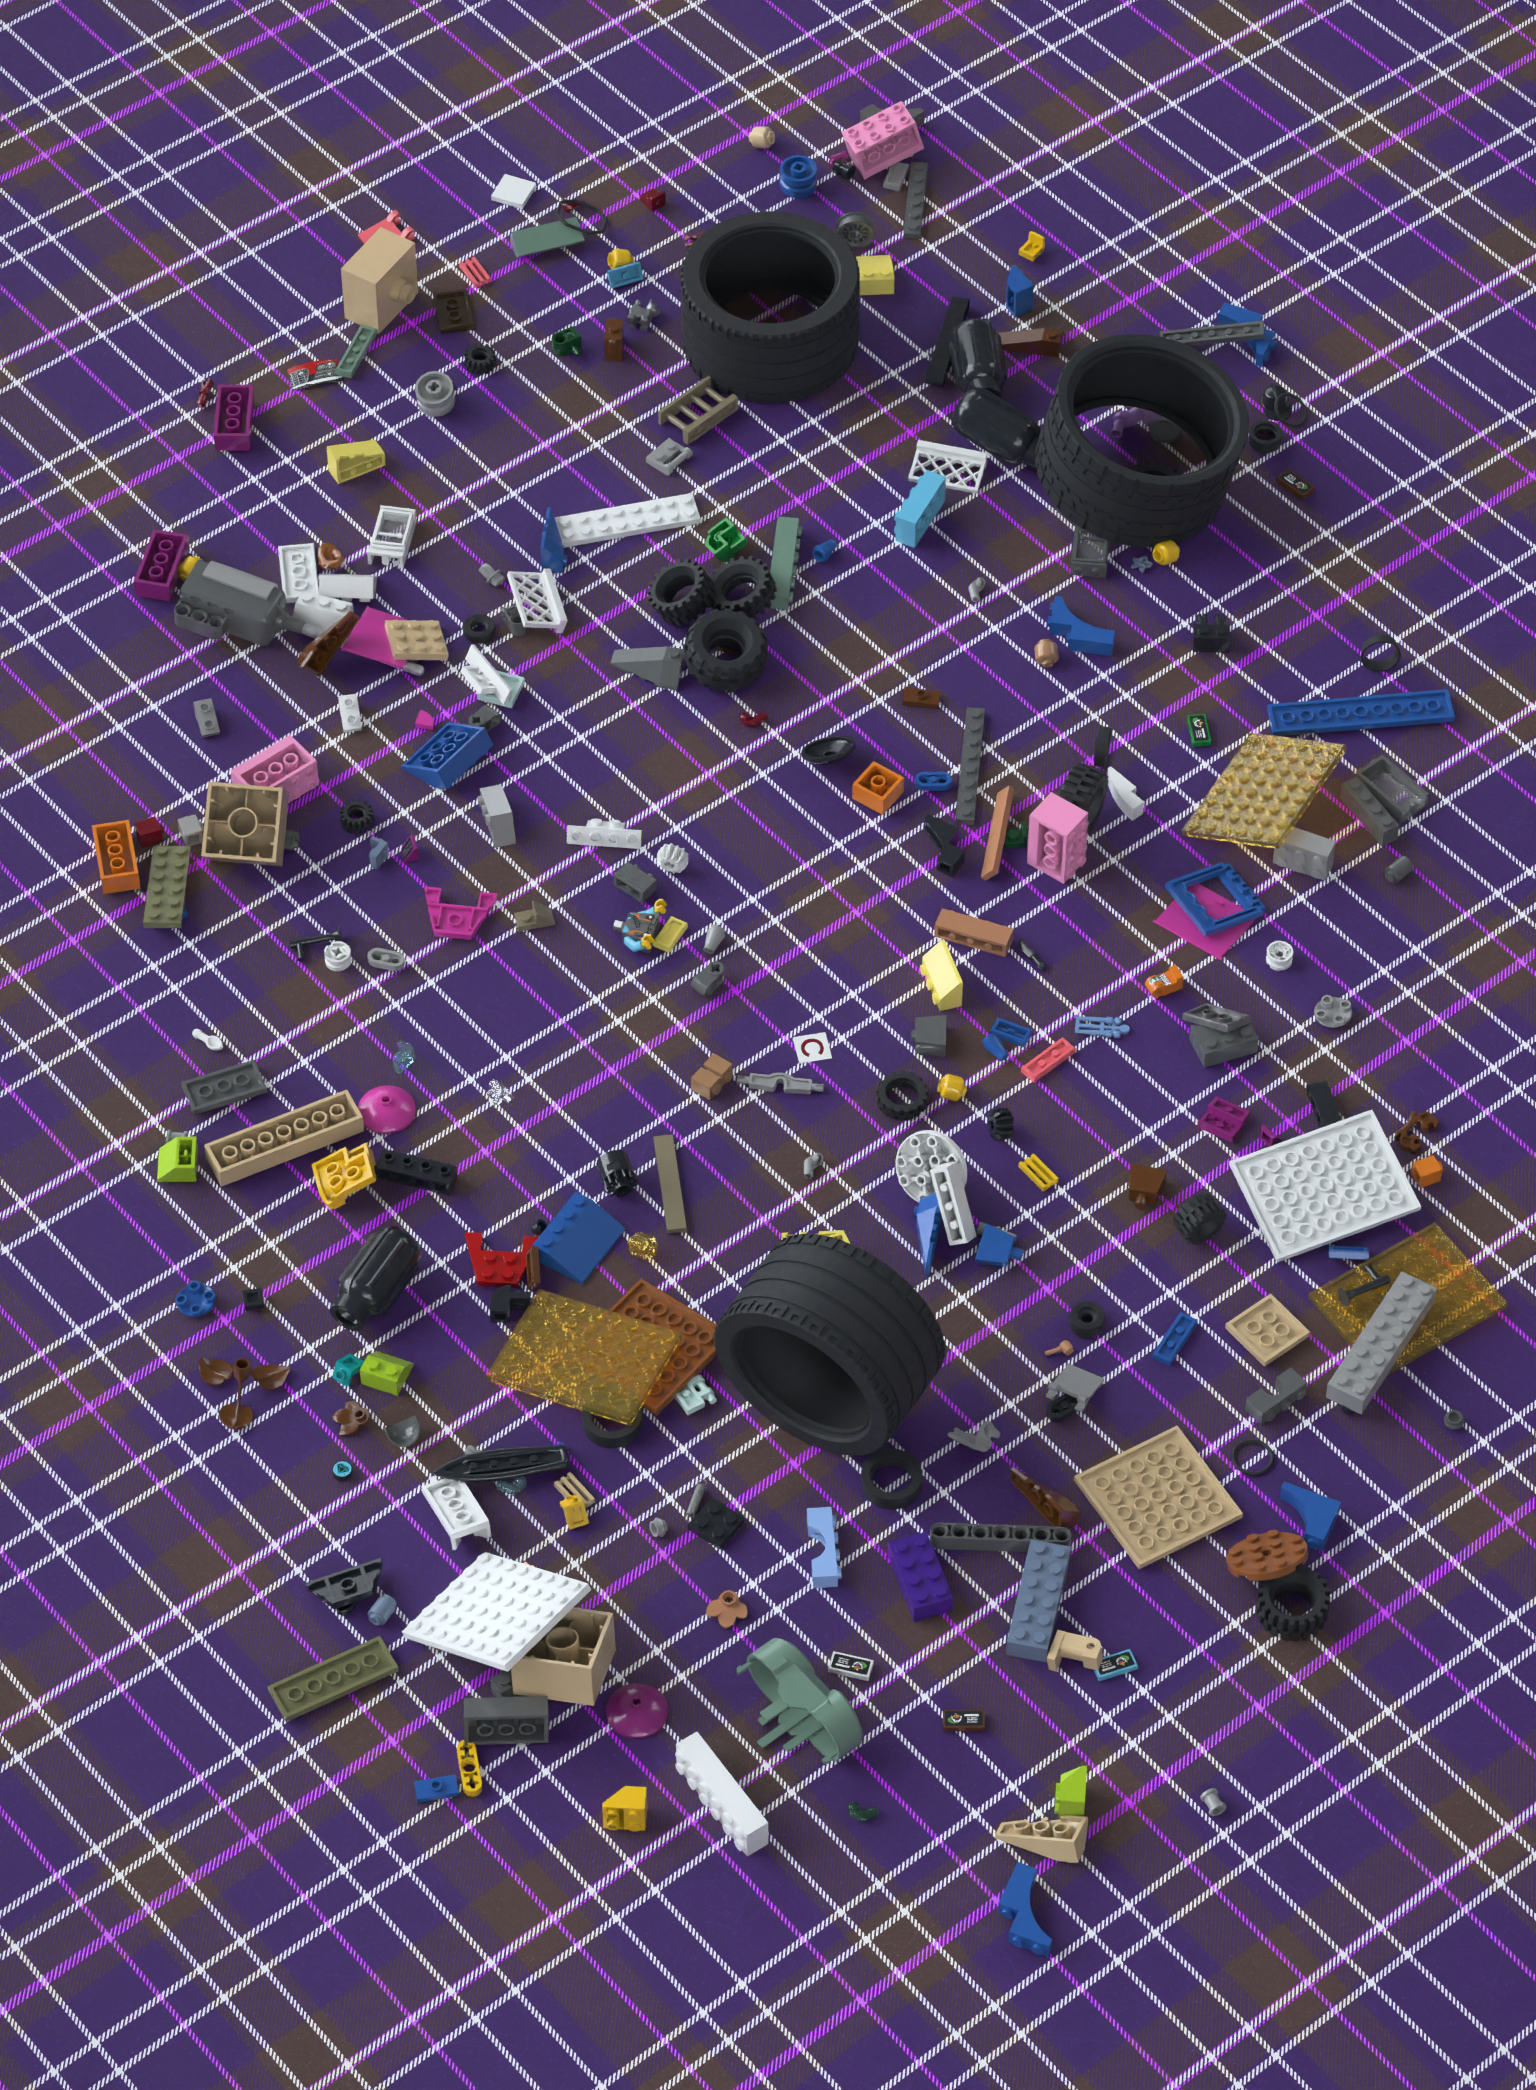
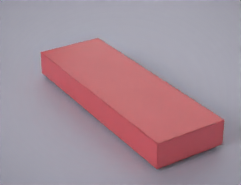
(1048, 1060)

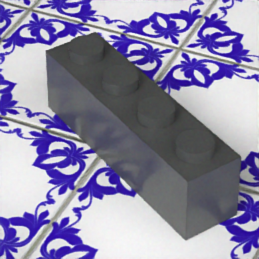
(1369, 811)

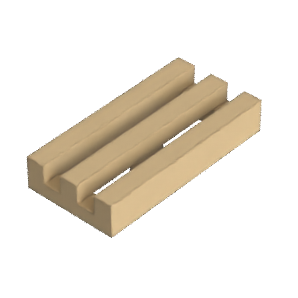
(565, 1481)

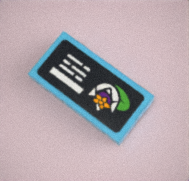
(1116, 1665)

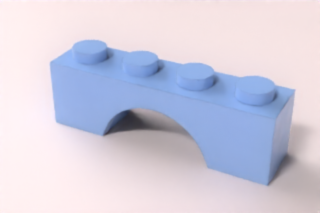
(824, 1568)

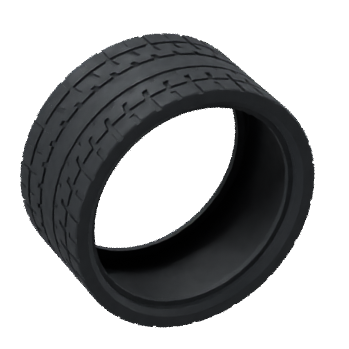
(1156, 377)

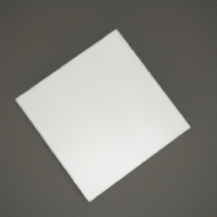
(513, 191)

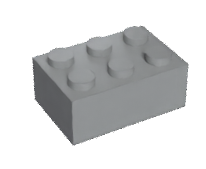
(1306, 853)

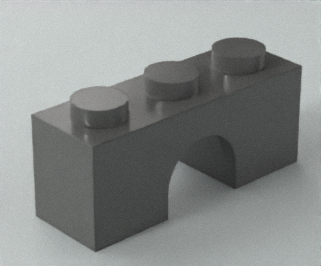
(1264, 1406)

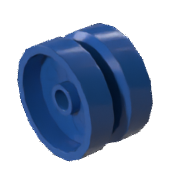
(798, 176)

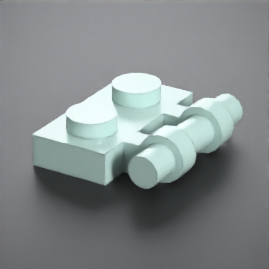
(692, 1400)

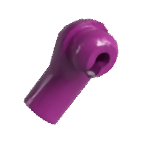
(834, 158)

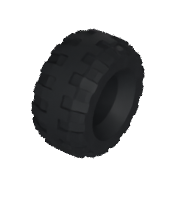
(729, 630)

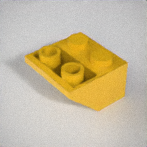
(626, 1809)

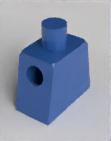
(997, 1248)

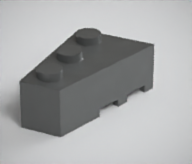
(1218, 1046)

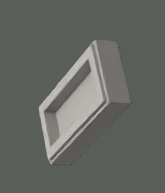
(896, 176)

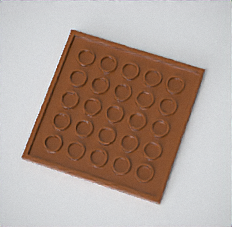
(691, 1354)

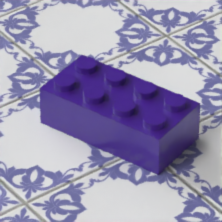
(920, 1576)

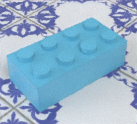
(920, 508)

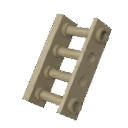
(701, 423)

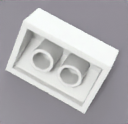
(348, 586)
(320, 610)

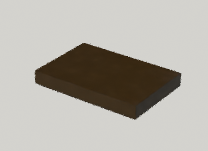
(453, 311)

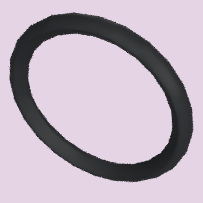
(1299, 400)
(1233, 1456)

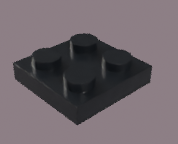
(716, 1523)

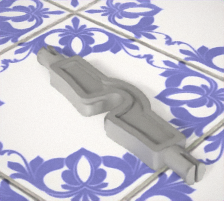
(791, 1084)

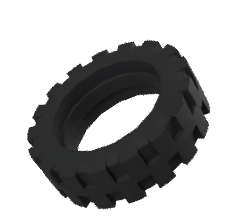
(905, 1080)

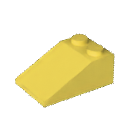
(876, 275)

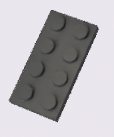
(223, 1087)

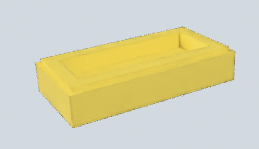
(670, 934)

